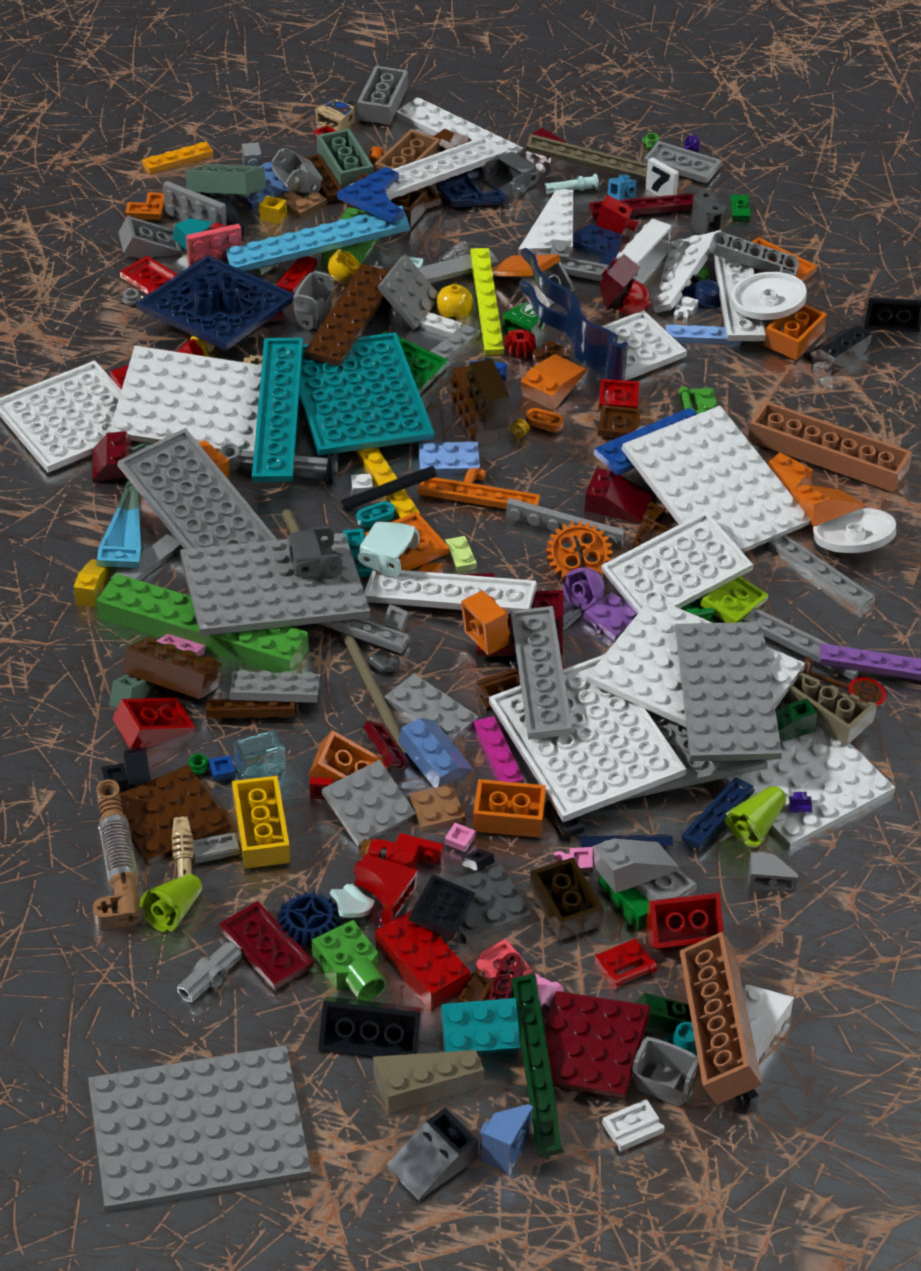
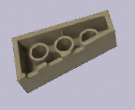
(837, 712)
(426, 1077)

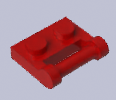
(622, 958)

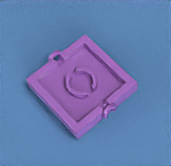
(611, 615)

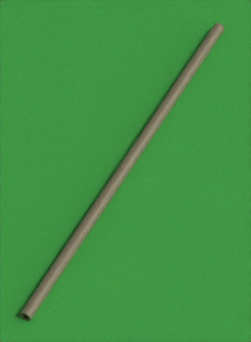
(360, 661)

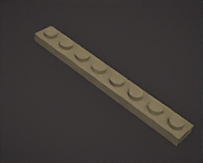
(586, 157)

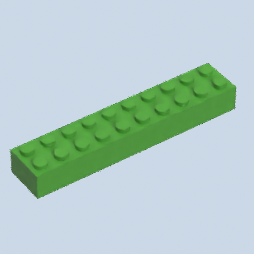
(165, 611)

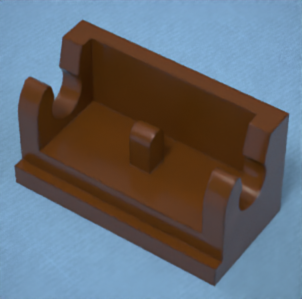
(496, 684)

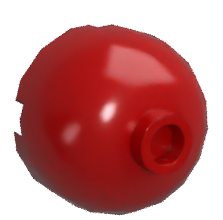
(635, 299)

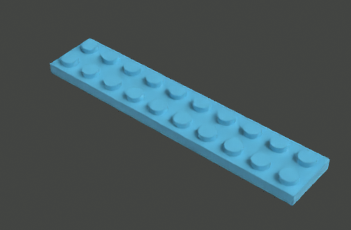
(313, 241)

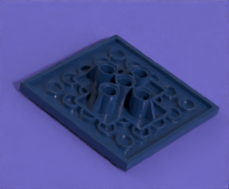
(216, 302)

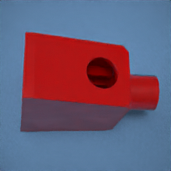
(616, 216)

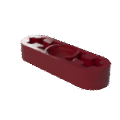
(503, 975)

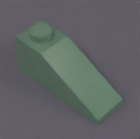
(129, 688)

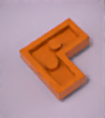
(150, 210)

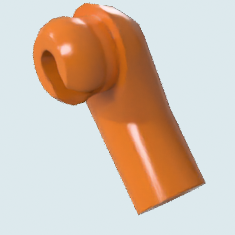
(474, 474)

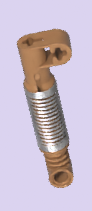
(121, 860)

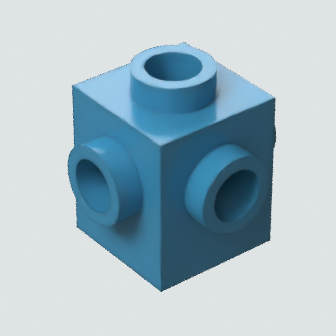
(622, 187)

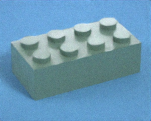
(343, 156)
(226, 179)

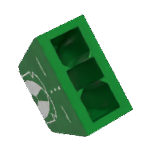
(522, 318)

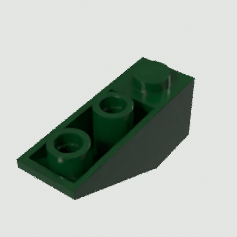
(796, 720)
(664, 1014)

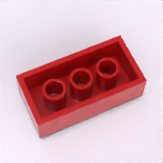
(422, 961)

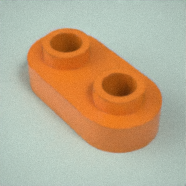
(544, 420)

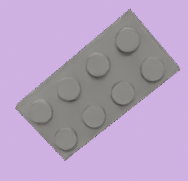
(686, 162)
(186, 204)
(275, 686)
(420, 699)

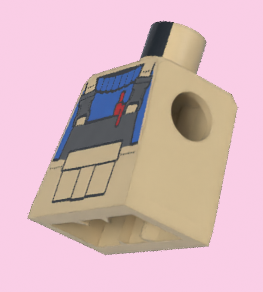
(336, 114)

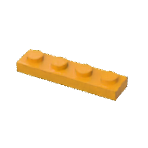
(177, 157)

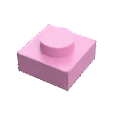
(460, 837)

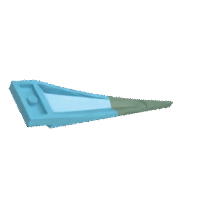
(122, 539)

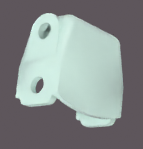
(384, 546)

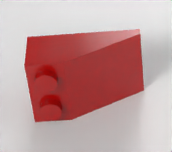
(151, 721)

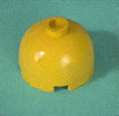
(342, 267)
(454, 302)

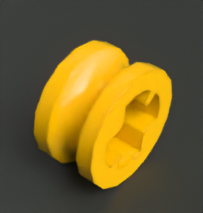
(524, 428)

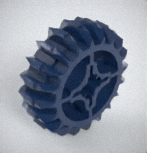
(308, 917)

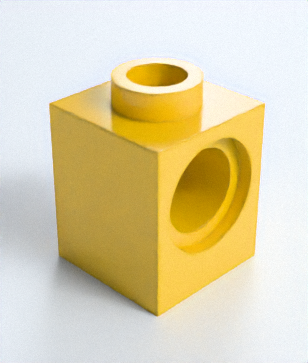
(272, 209)

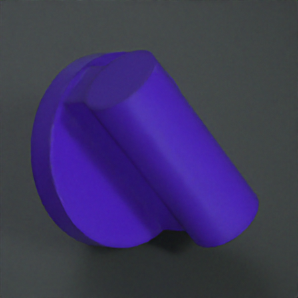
(692, 143)
(800, 803)

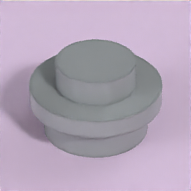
(131, 297)

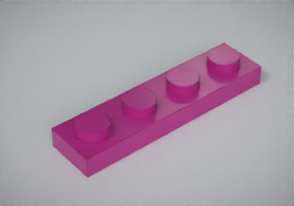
(497, 750)

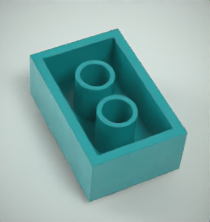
(481, 1026)

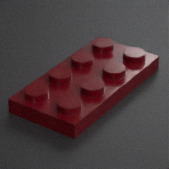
(265, 946)

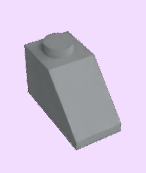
(771, 873)

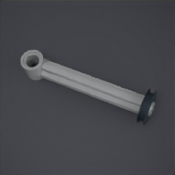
(301, 463)

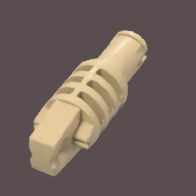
(182, 845)

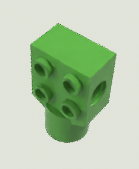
(349, 961)

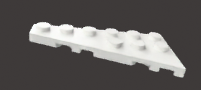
(553, 223)
(683, 262)

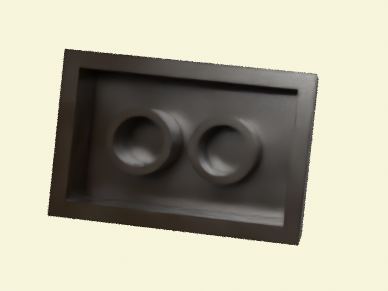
(488, 395)
(566, 898)

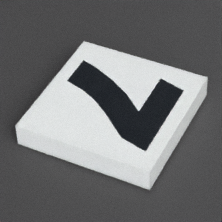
(661, 178)

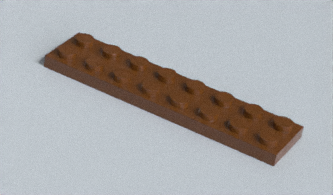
(348, 317)

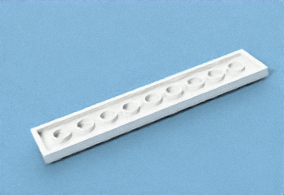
(443, 166)

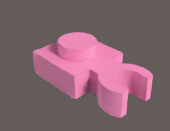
(583, 857)

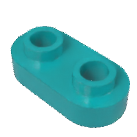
(375, 513)

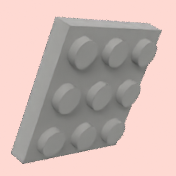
(408, 291)
(368, 802)

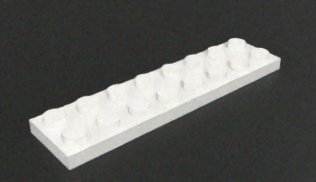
(434, 119)
(736, 325)
(448, 590)

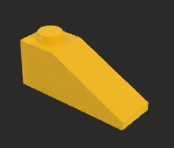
(90, 584)

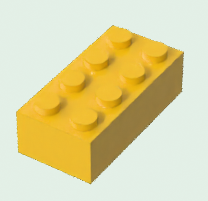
(261, 822)

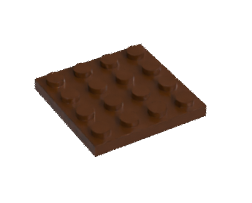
(156, 804)

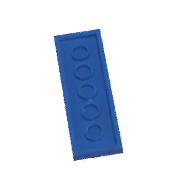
(615, 458)

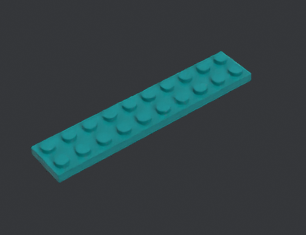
(278, 410)

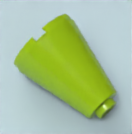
(756, 815)
(170, 902)

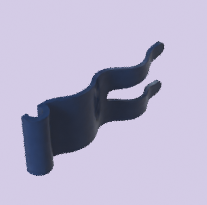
(591, 344)

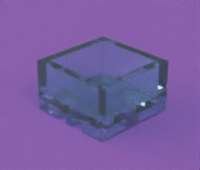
(260, 756)

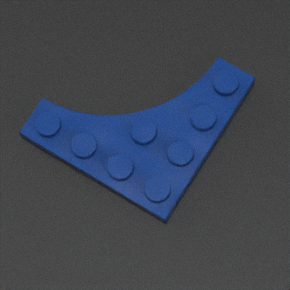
(371, 195)

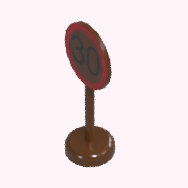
(865, 688)

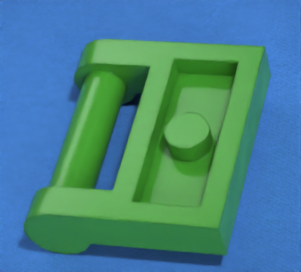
(703, 398)

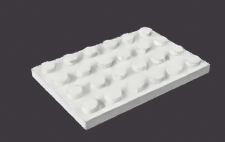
(678, 564)

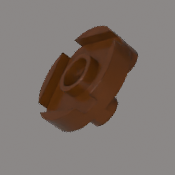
(548, 349)

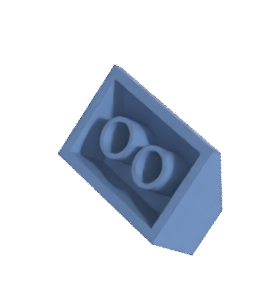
(433, 752)

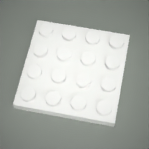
(647, 344)

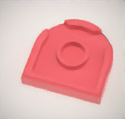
(491, 957)

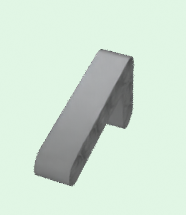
(745, 257)

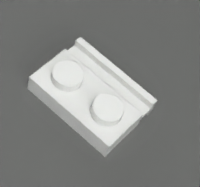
(633, 1125)

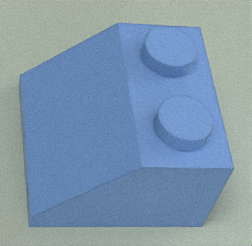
(506, 1137)

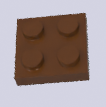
(618, 421)

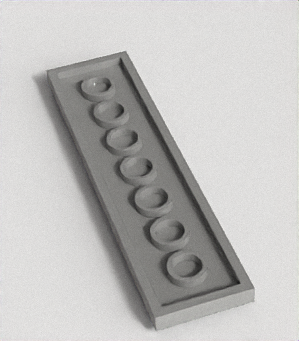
(541, 673)

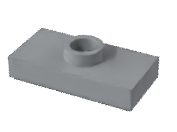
(216, 847)

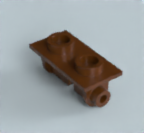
(479, 987)

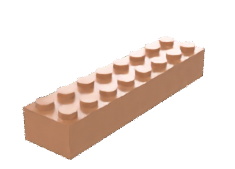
(830, 446)
(720, 1019)

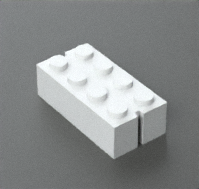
(648, 248)

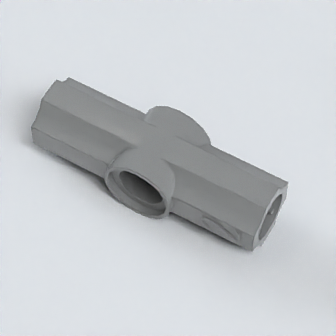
(209, 972)

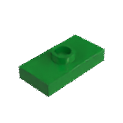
(740, 207)

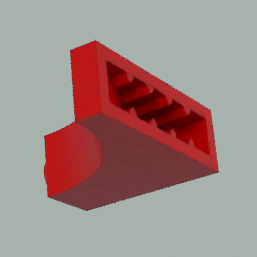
(388, 882)

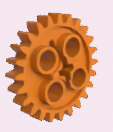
(560, 556)

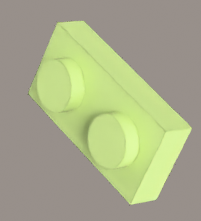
(461, 554)

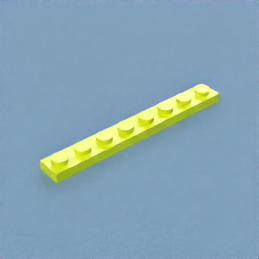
(486, 301)

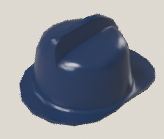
(705, 292)

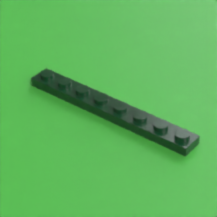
(537, 1066)

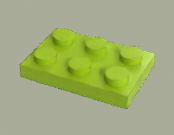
(734, 600)

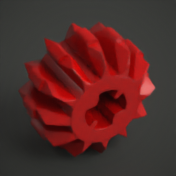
(520, 343)

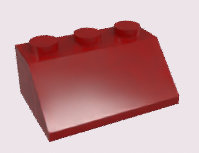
(684, 920)

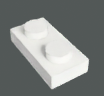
(439, 324)

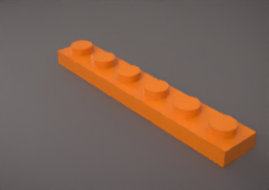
(474, 493)

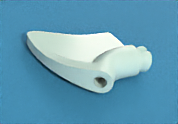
(352, 901)

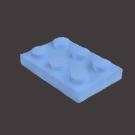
(449, 456)

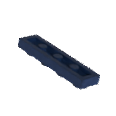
(714, 816)
(663, 839)

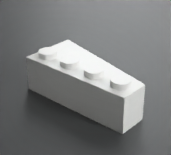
(766, 1015)

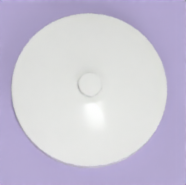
(768, 295)
(856, 531)

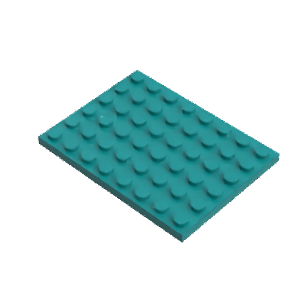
(364, 400)

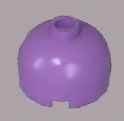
(583, 587)

